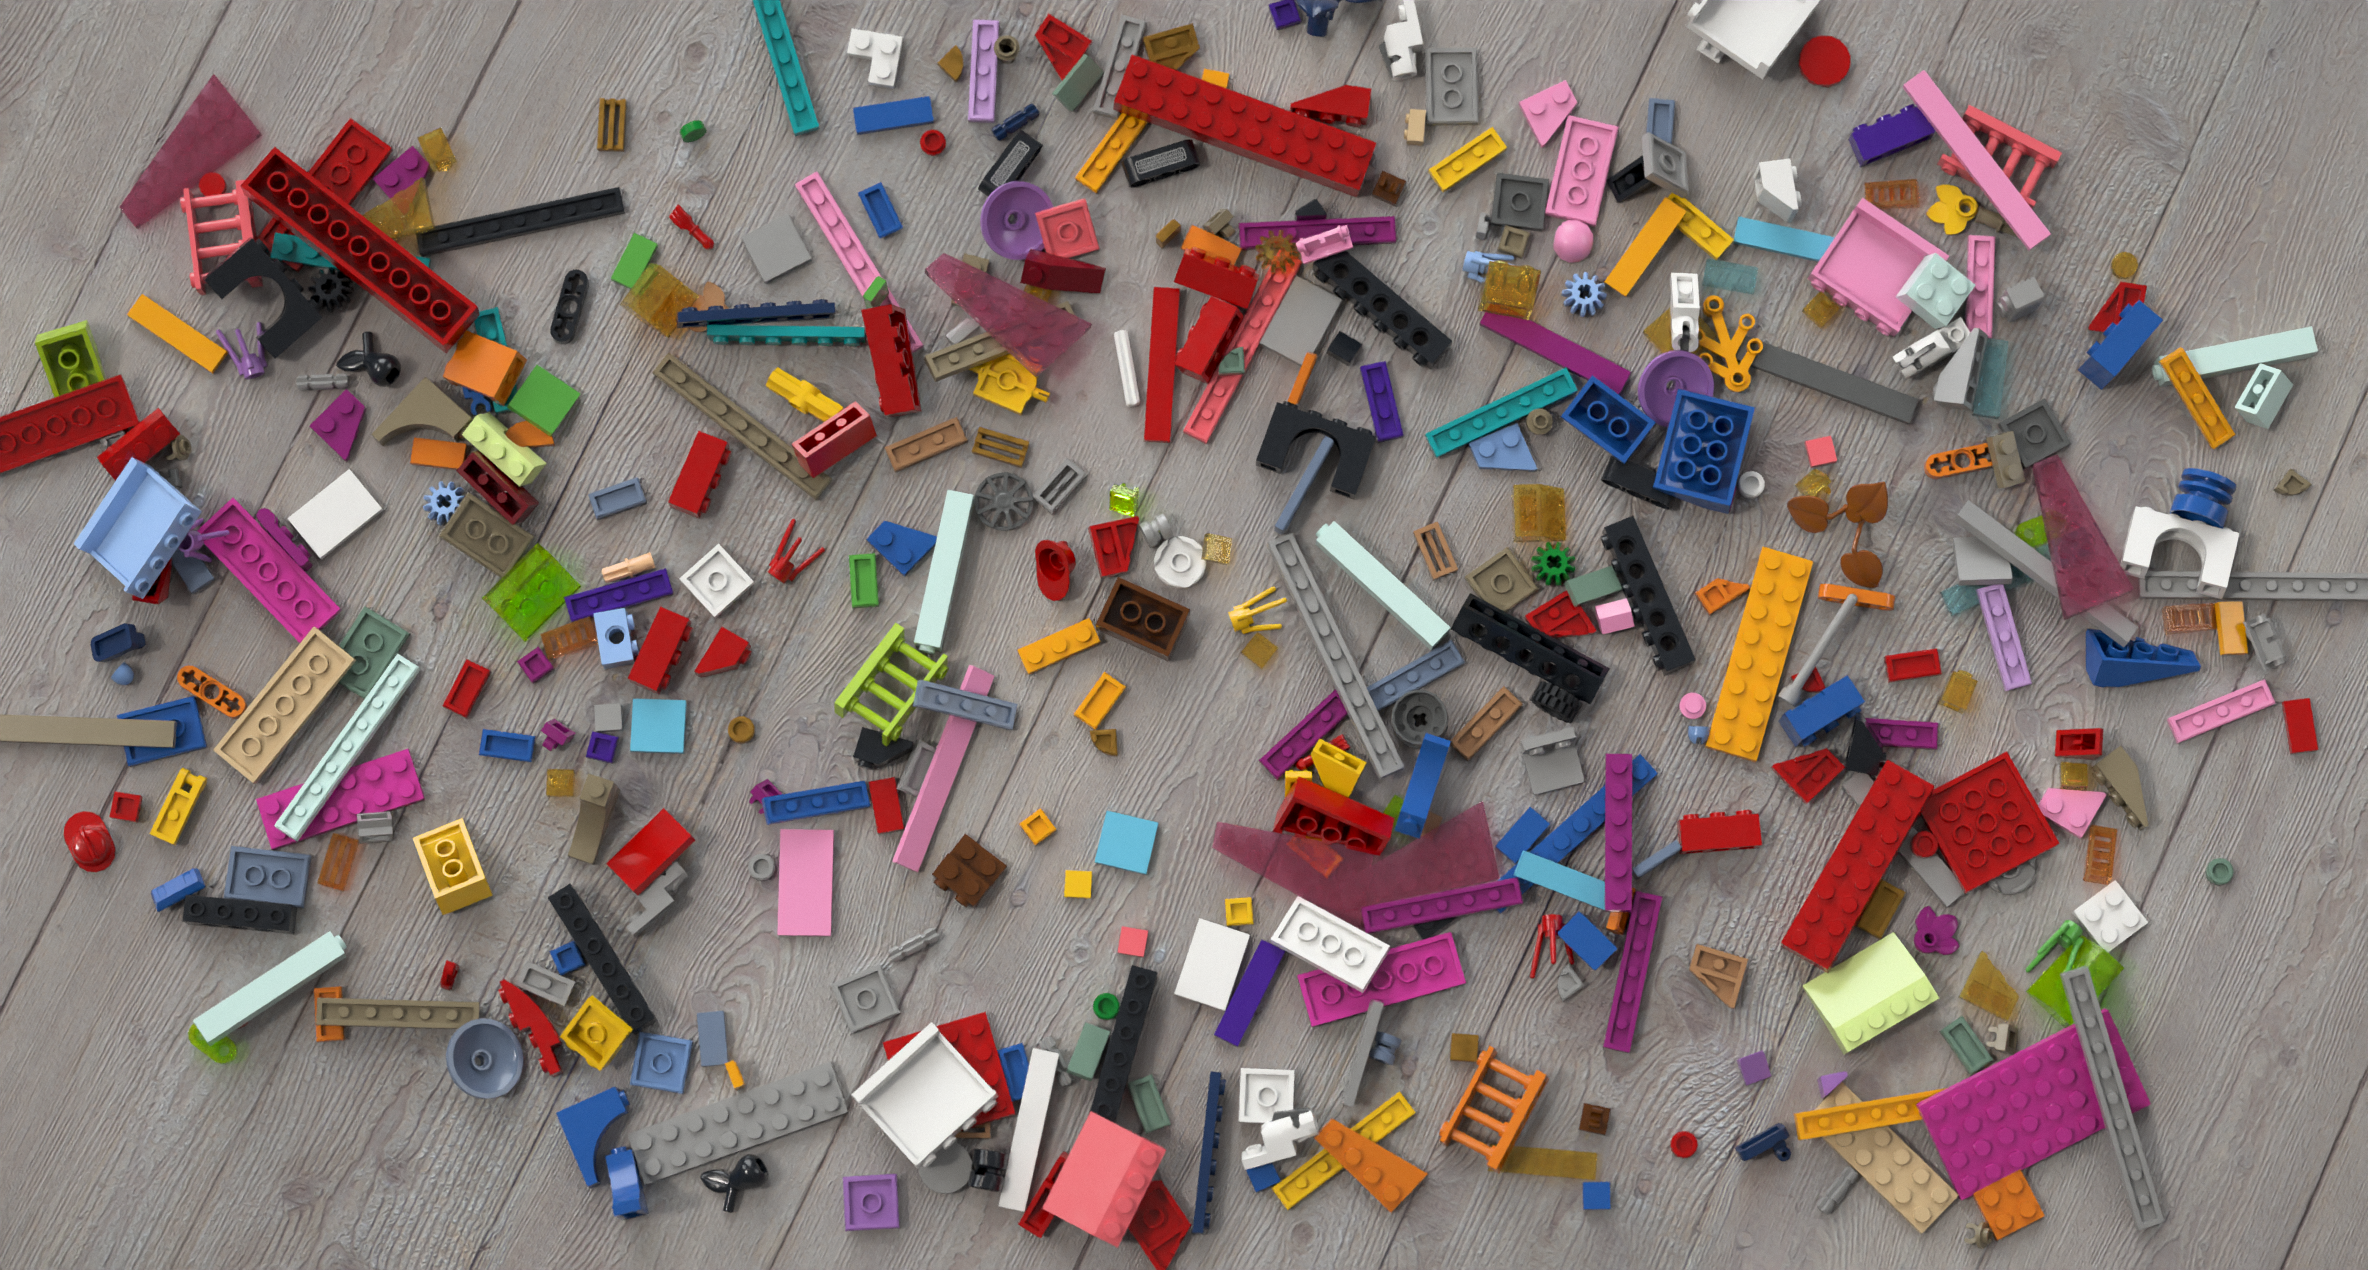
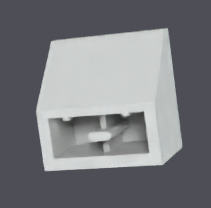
(1776, 188)

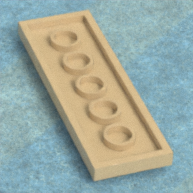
(284, 705)
(1890, 1167)

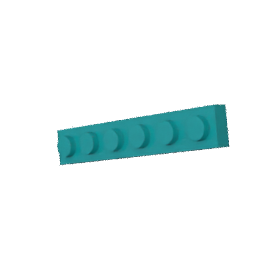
(786, 66)
(295, 250)
(776, 334)
(1500, 413)

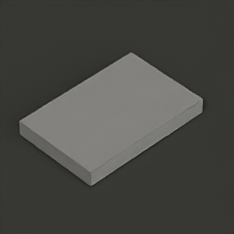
(1451, 86)
(1300, 321)

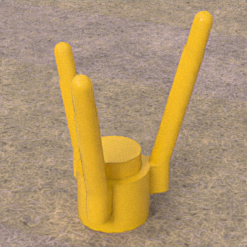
(1242, 617)

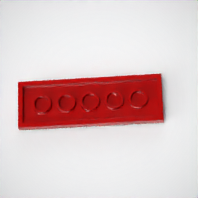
(343, 169)
(65, 422)

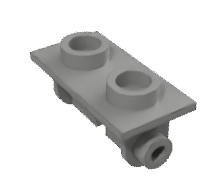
(2258, 632)

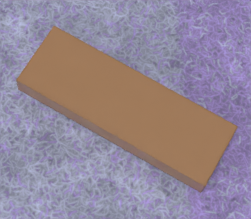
(926, 444)
(1485, 723)

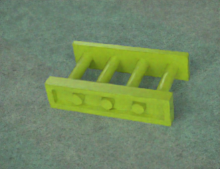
(865, 682)

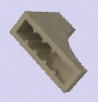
(424, 409)
(596, 809)

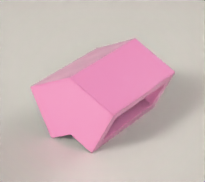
(1614, 616)

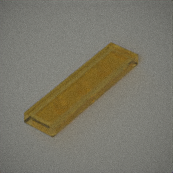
(1550, 1163)

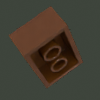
(1143, 619)

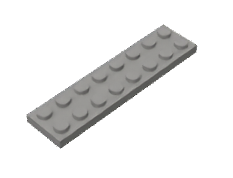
(737, 1123)

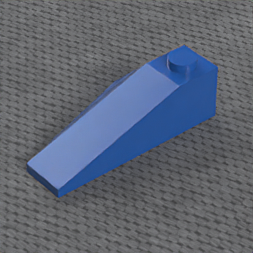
(2137, 662)

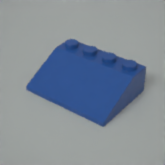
(1703, 450)

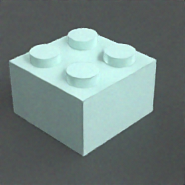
(1935, 291)

